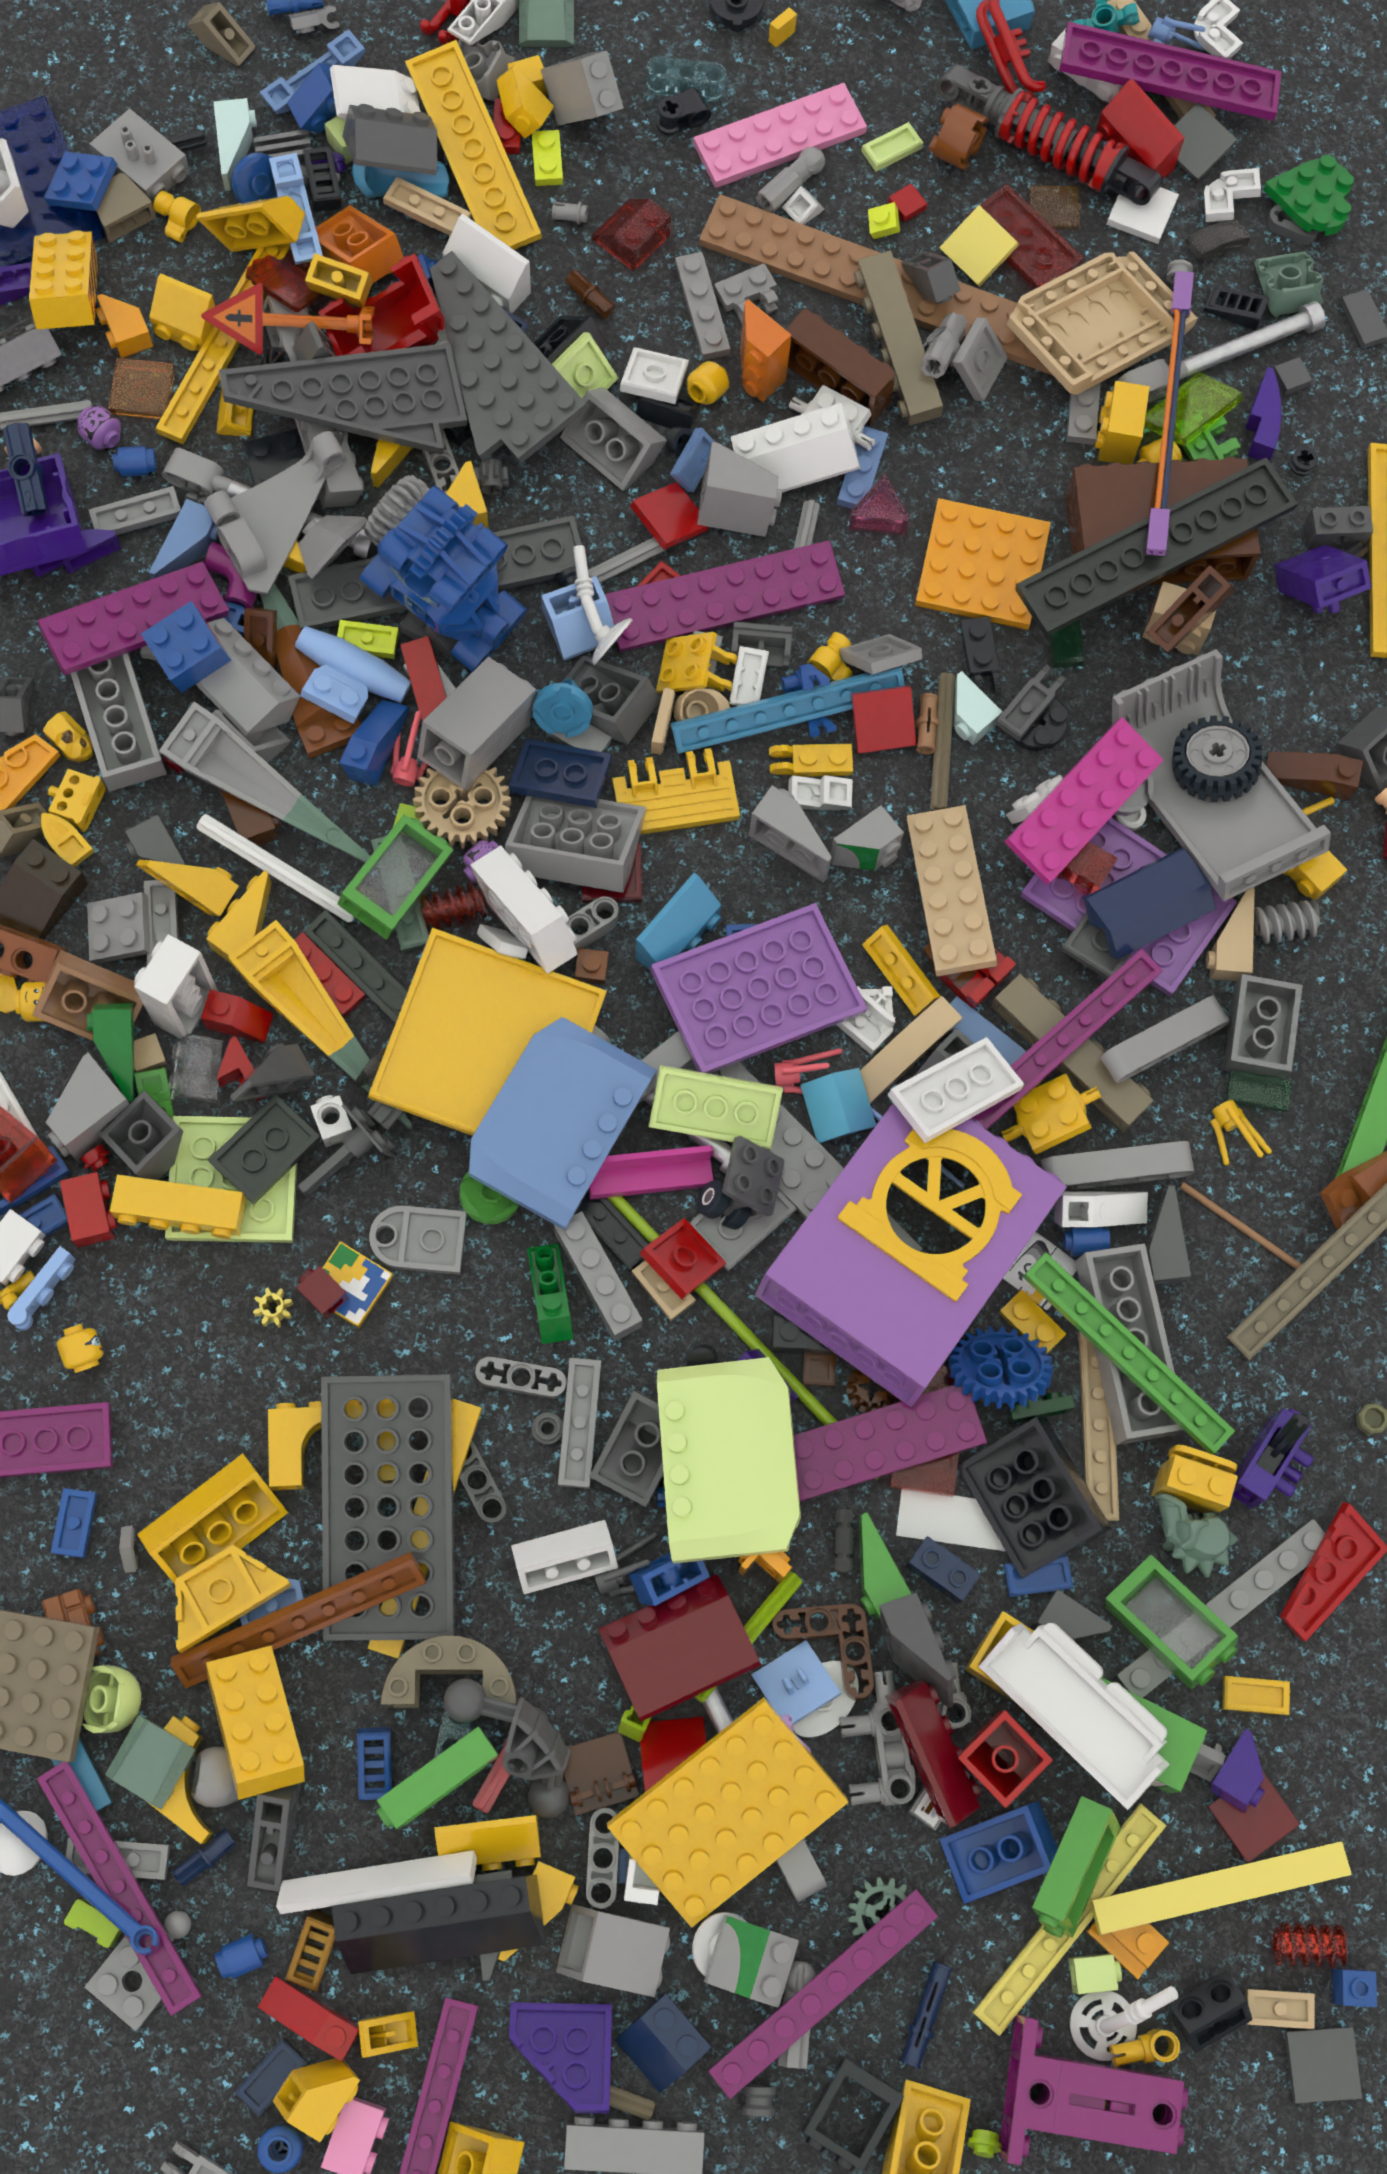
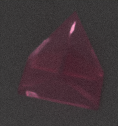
(880, 510)

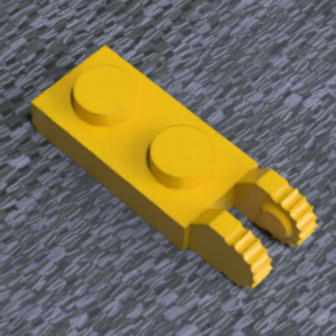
(813, 760)

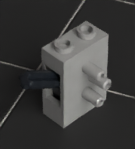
(145, 154)

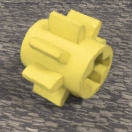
(281, 1307)

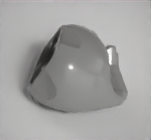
(213, 1779)

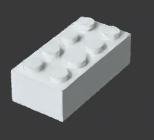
(525, 908)
(174, 986)

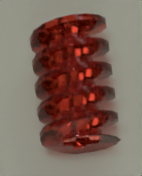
(452, 906)
(1308, 1943)

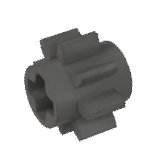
(491, 476)

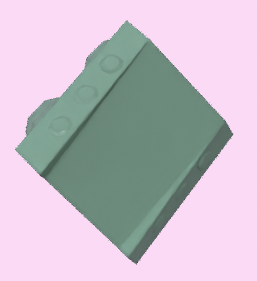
(546, 23)
(1289, 282)
(150, 1762)

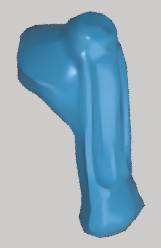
(376, 181)

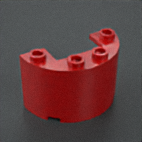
(403, 315)

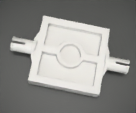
(856, 413)

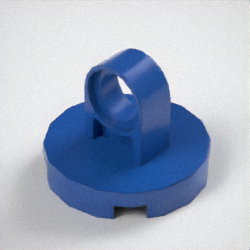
(253, 179)

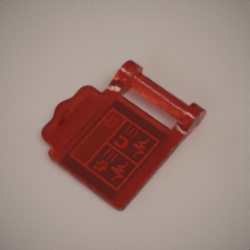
(283, 280)

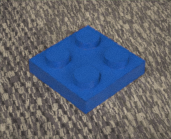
(80, 181)

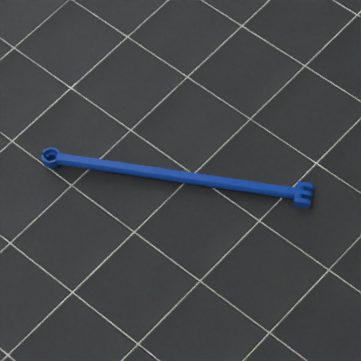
(78, 1880)

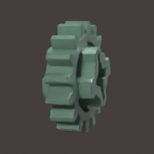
(886, 1898)

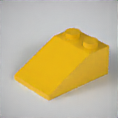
(927, 2132)

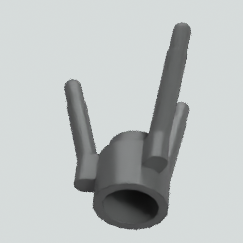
(610, 1580)

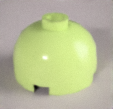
(111, 1699)

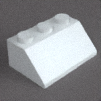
(492, 262)

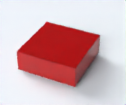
(908, 202)

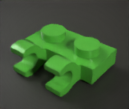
(1206, 447)

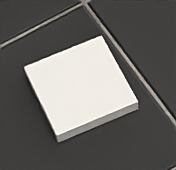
(1145, 220)
(654, 375)

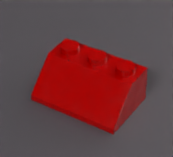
(1139, 123)

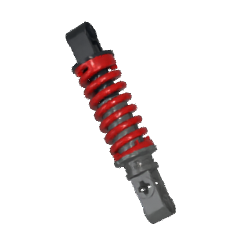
(1050, 137)

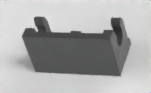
(764, 637)

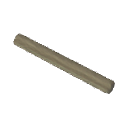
(943, 738)

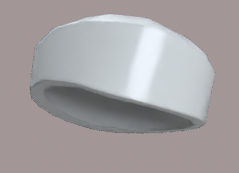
(14, 1854)

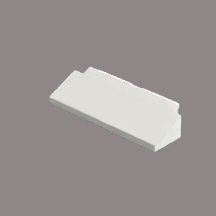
(1070, 1701)

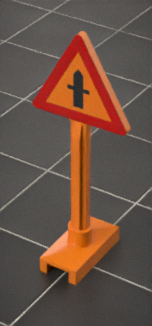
(244, 319)

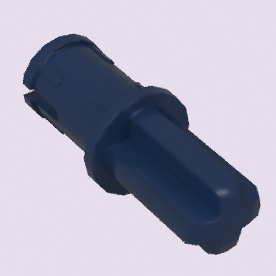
(204, 1857)

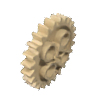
(462, 804)

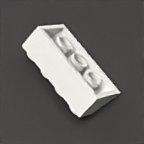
(802, 447)

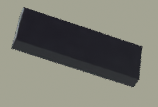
(613, 1230)

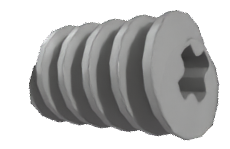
(1287, 920)

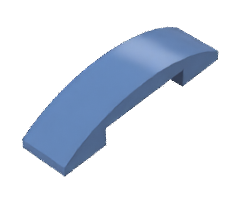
(343, 51)

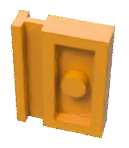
(1132, 1947)

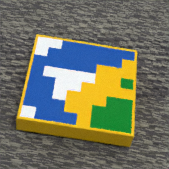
(360, 1279)

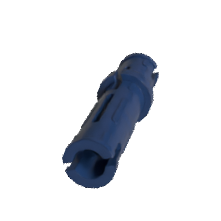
(914, 2055)

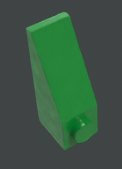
(114, 1038)

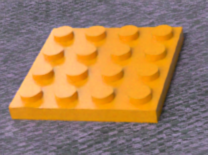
(978, 560)

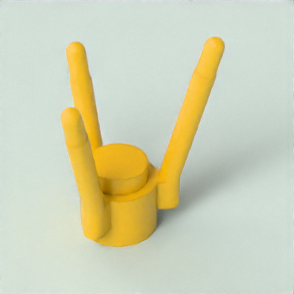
(1230, 1117)

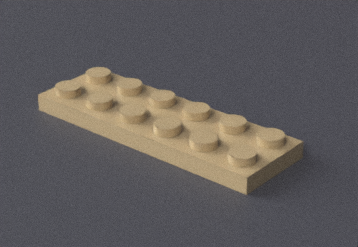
(951, 891)

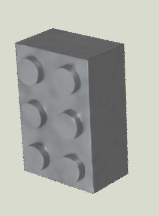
(1262, 1026)

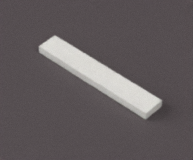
(377, 1882)

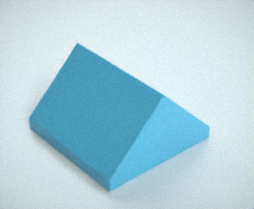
(838, 1105)

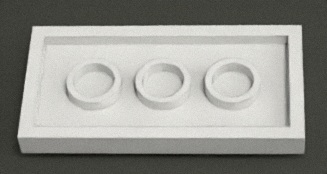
(955, 1090)

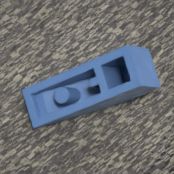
(186, 541)

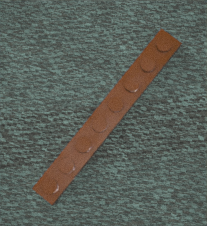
(303, 1616)

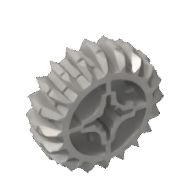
(394, 507)

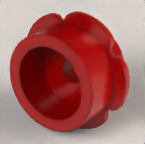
(95, 1158)

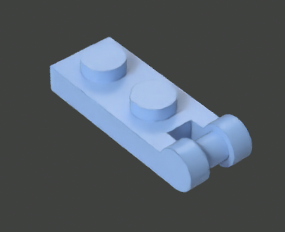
(41, 1289)

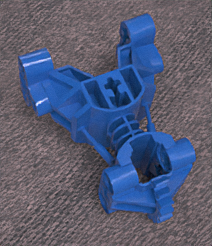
(444, 572)

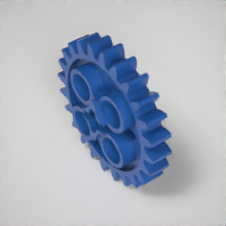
(980, 1372)

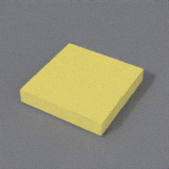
(979, 246)

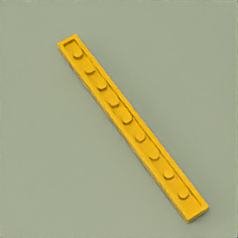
(204, 372)

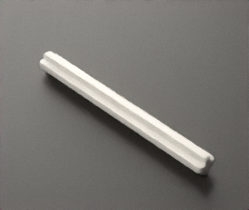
(273, 865)

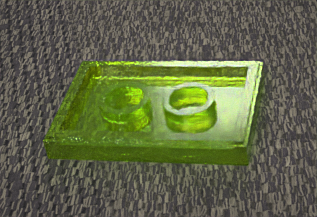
(1199, 405)

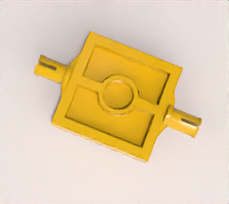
(1051, 1114)

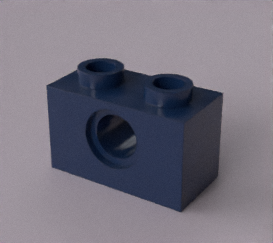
(943, 1570)

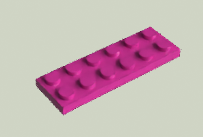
(1083, 801)

